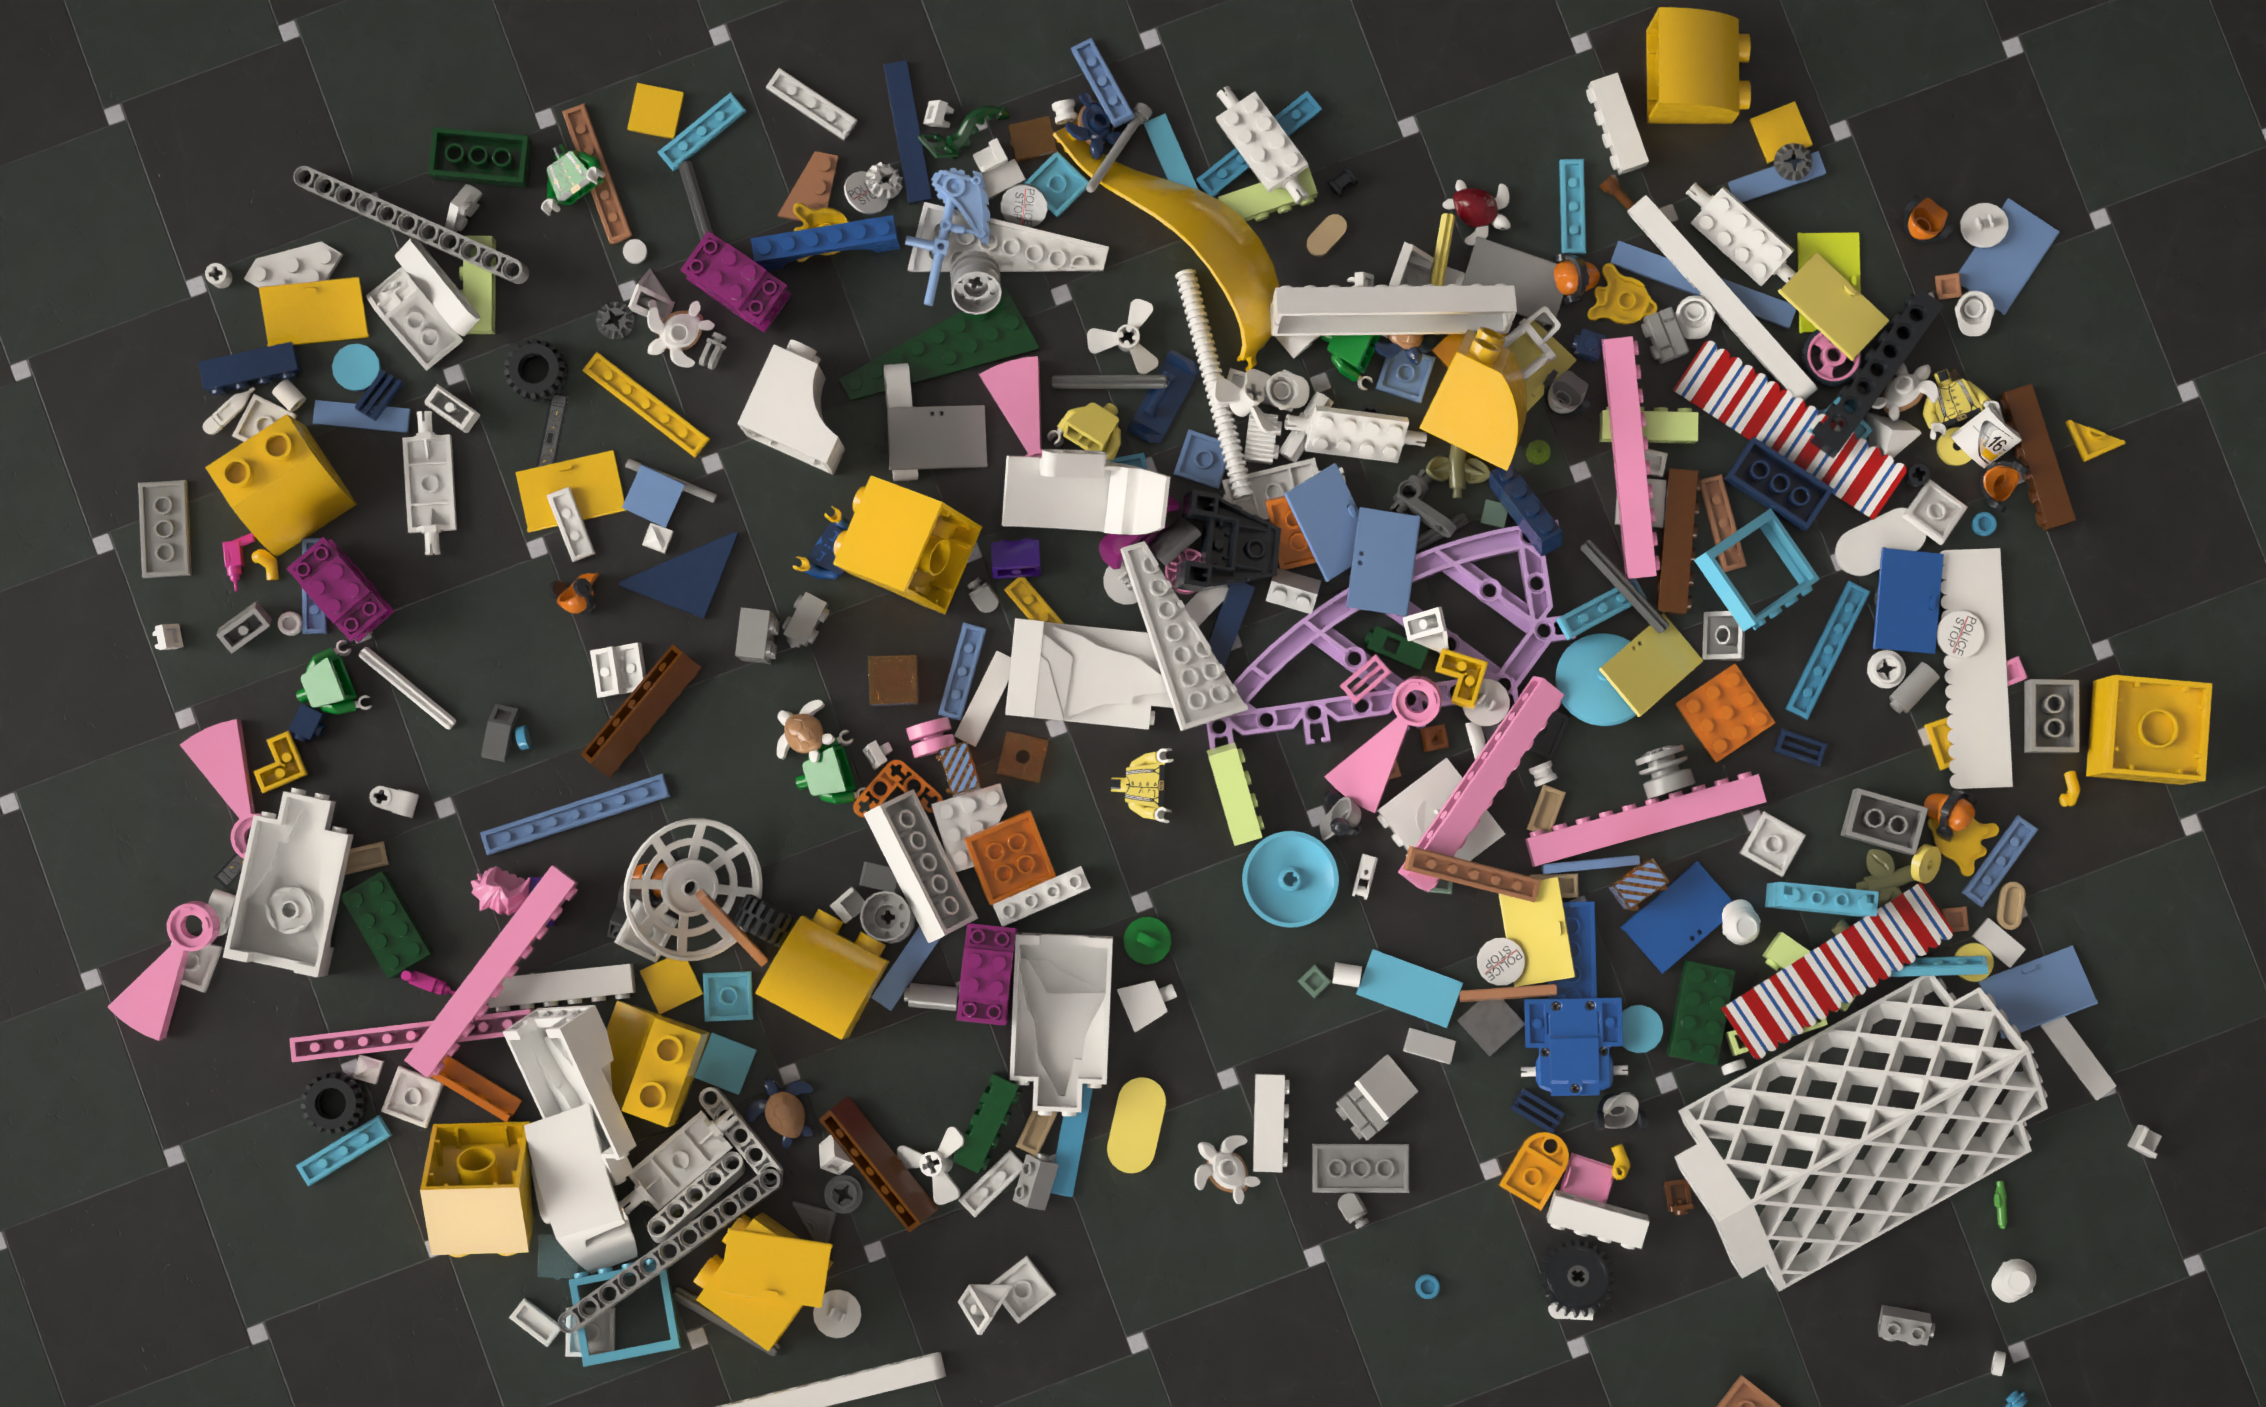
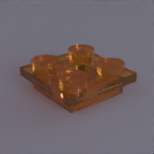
(1033, 768)

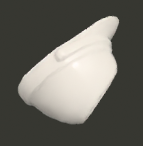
(1974, 313)
(1695, 317)
(1287, 390)
(1740, 922)
(2014, 1280)

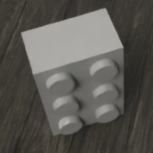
(757, 635)
(2051, 716)
(1884, 821)

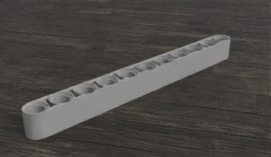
(403, 217)
(658, 1253)

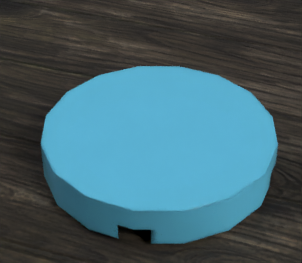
(356, 367)
(1641, 1028)

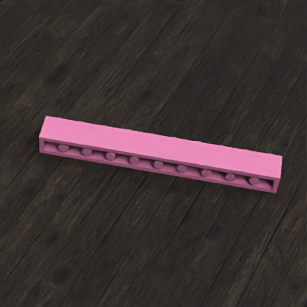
(1629, 457)
(1488, 774)
(1645, 820)
(491, 971)
(392, 1037)

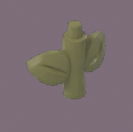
(1458, 470)
(1884, 876)

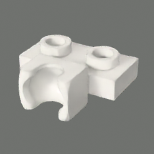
(463, 204)

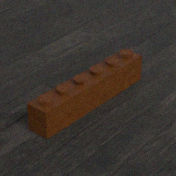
(2037, 454)
(1676, 542)
(640, 711)
(878, 1164)

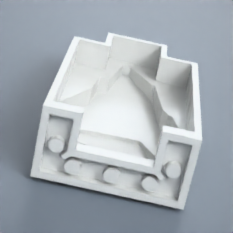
(1084, 675)
(290, 852)
(1060, 1017)
(567, 1065)

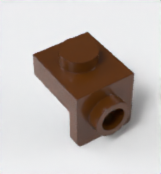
(1678, 1196)

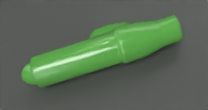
(2000, 1203)

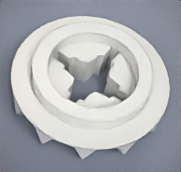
(887, 190)
(1891, 659)

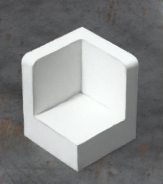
(990, 157)
(848, 905)
(2144, 1141)
(833, 1157)

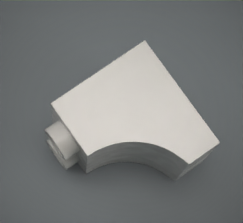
(787, 408)

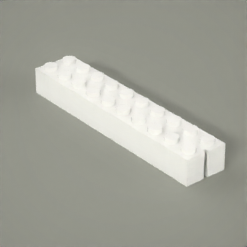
(1391, 309)

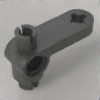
(1415, 506)

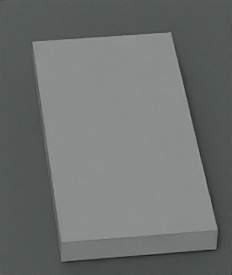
(164, 529)
(1360, 1168)

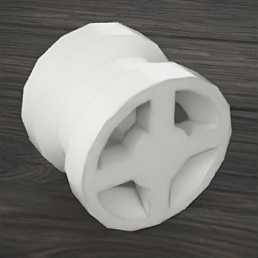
(1064, 111)
(1543, 773)

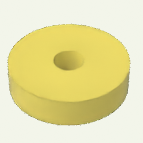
(1946, 451)
(1925, 863)
(1976, 949)

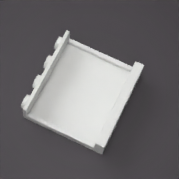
(1436, 788)

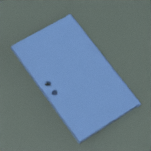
(2007, 266)
(1325, 519)
(1385, 570)
(2047, 990)

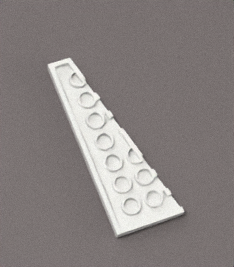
(1011, 245)
(1188, 666)

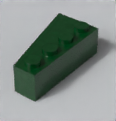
(986, 1122)

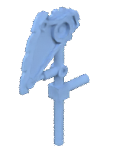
(971, 201)

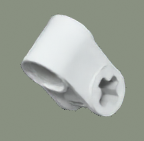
(398, 801)
(223, 905)

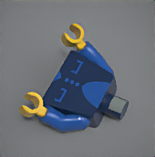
(821, 558)

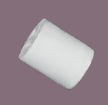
(218, 275)
(289, 395)
(1347, 974)

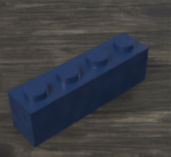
(250, 367)
(1526, 509)

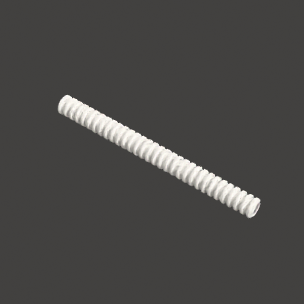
(1211, 373)

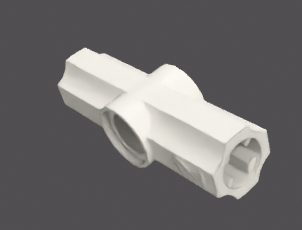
(1295, 442)

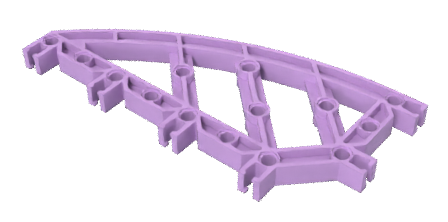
(1317, 628)

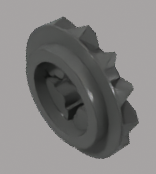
(1785, 169)
(625, 323)
(832, 1197)

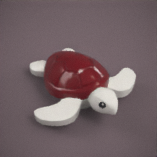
(1479, 209)

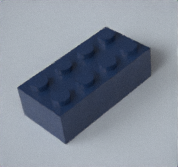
(1778, 484)

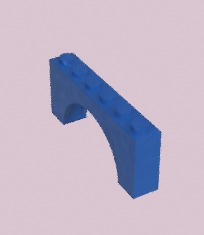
(870, 234)

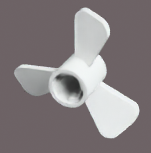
(1101, 340)
(1244, 399)
(943, 1186)

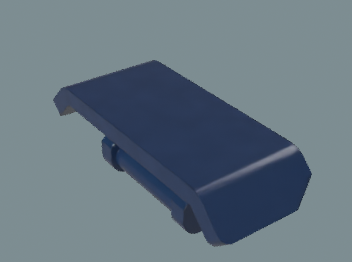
(1162, 405)

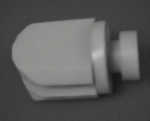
(713, 351)
(983, 596)
(1353, 1209)

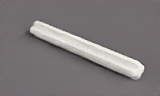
(407, 688)

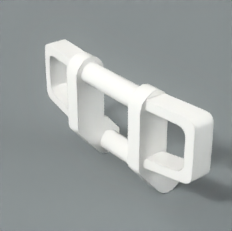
(1540, 342)

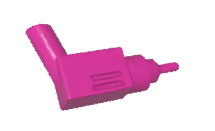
(234, 557)
(427, 982)

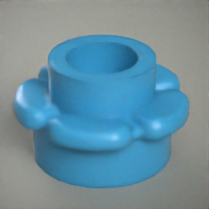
(2016, 1399)

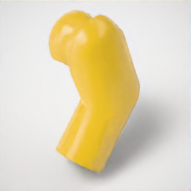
(268, 561)
(2073, 790)
(1621, 1164)

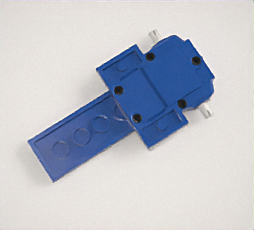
(1575, 1024)

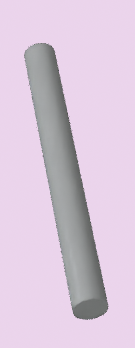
(689, 488)

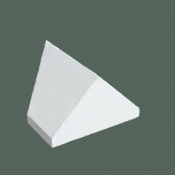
(650, 294)
(1890, 435)
(1427, 629)
(982, 1303)

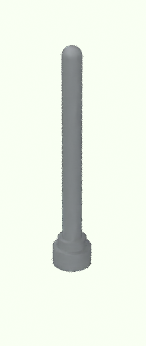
(1142, 114)

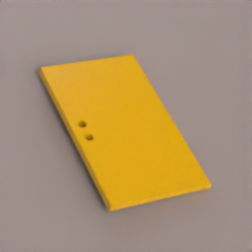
(314, 315)
(592, 482)
(768, 1263)

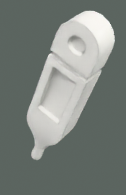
(227, 412)

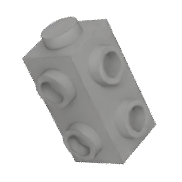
(808, 614)
(1035, 1181)
(1905, 1325)

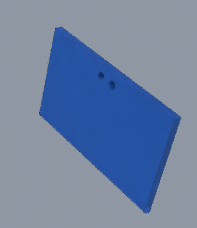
(1905, 601)
(1677, 916)

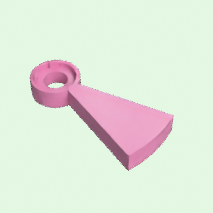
(1018, 395)
(223, 761)
(1368, 769)
(152, 997)

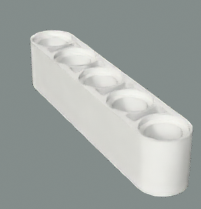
(437, 287)
(899, 395)
(752, 1140)
(702, 1186)

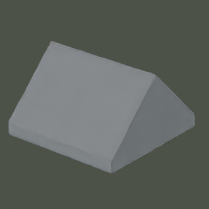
(1722, 637)

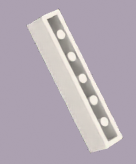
(566, 985)

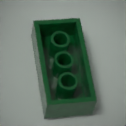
(480, 157)
(387, 924)
(1698, 1015)

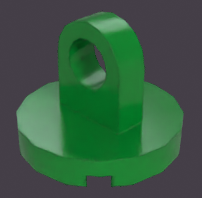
(1147, 940)

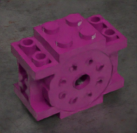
(736, 282)
(340, 589)
(986, 974)

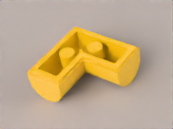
(1469, 673)
(287, 764)

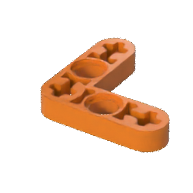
(891, 783)

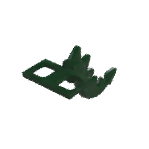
(962, 136)

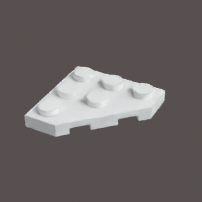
(296, 265)
(965, 816)

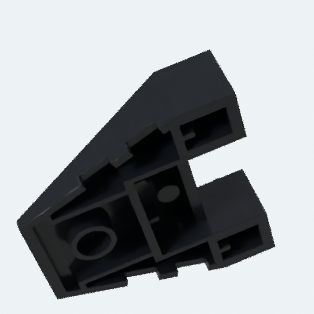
(1234, 545)

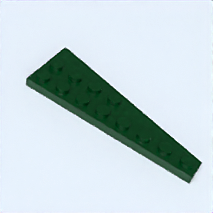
(950, 348)

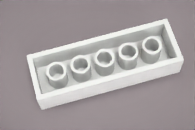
(920, 866)

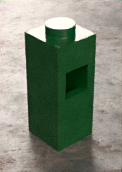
(1396, 648)

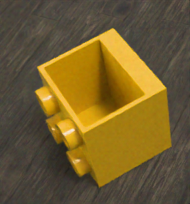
(2149, 730)
(756, 1318)

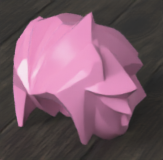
(500, 891)

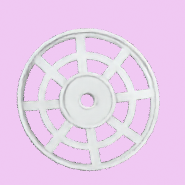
(674, 882)

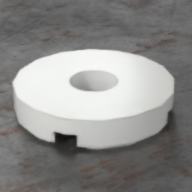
(304, 909)

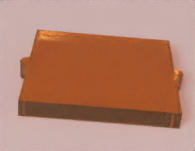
(1032, 138)

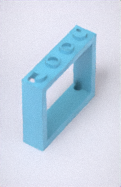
(1786, 550)
(1821, 899)
(607, 1274)

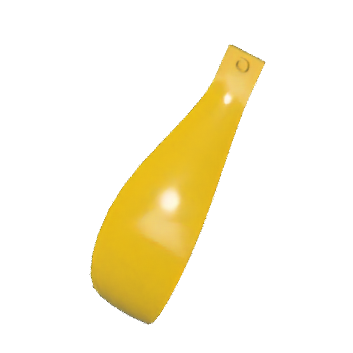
(1210, 229)

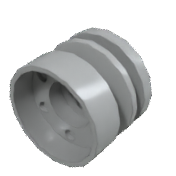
(975, 282)
(1665, 771)
(878, 907)

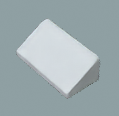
(1429, 1046)

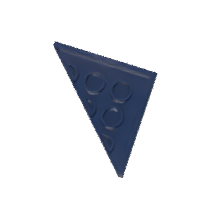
(688, 579)

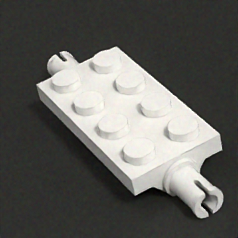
(1262, 143)
(1741, 235)
(1355, 433)
(429, 483)
(1272, 484)
(679, 1160)

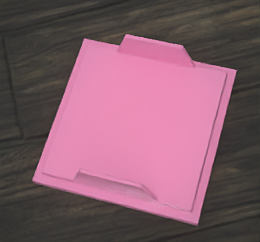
(1587, 1178)

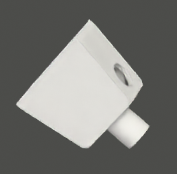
(1145, 1002)

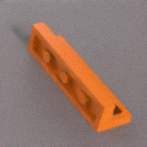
(478, 1089)

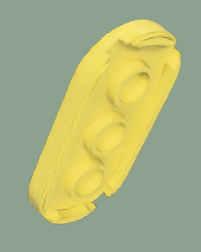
(1136, 1125)

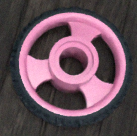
(1824, 375)

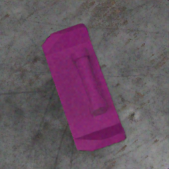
(1112, 543)

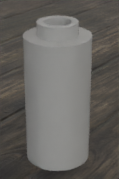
(1913, 688)
(931, 996)

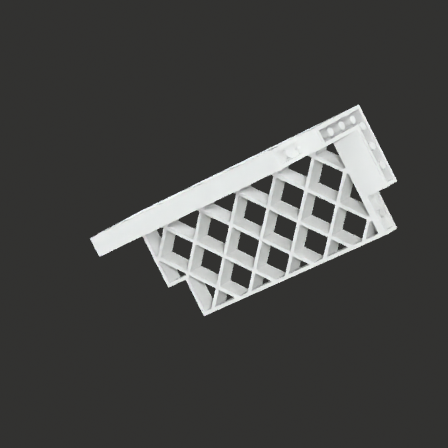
(1833, 1157)

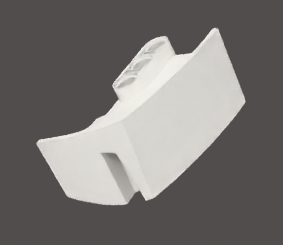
(1083, 493)
(577, 1190)

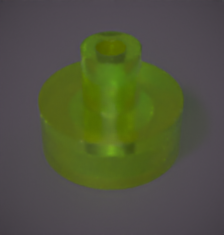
(1533, 455)

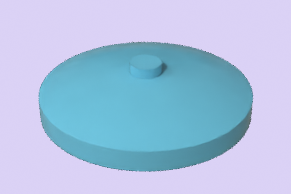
(1585, 688)
(1290, 879)

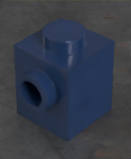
(1587, 345)
(307, 723)

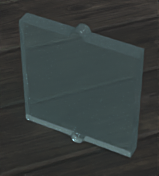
(554, 1259)

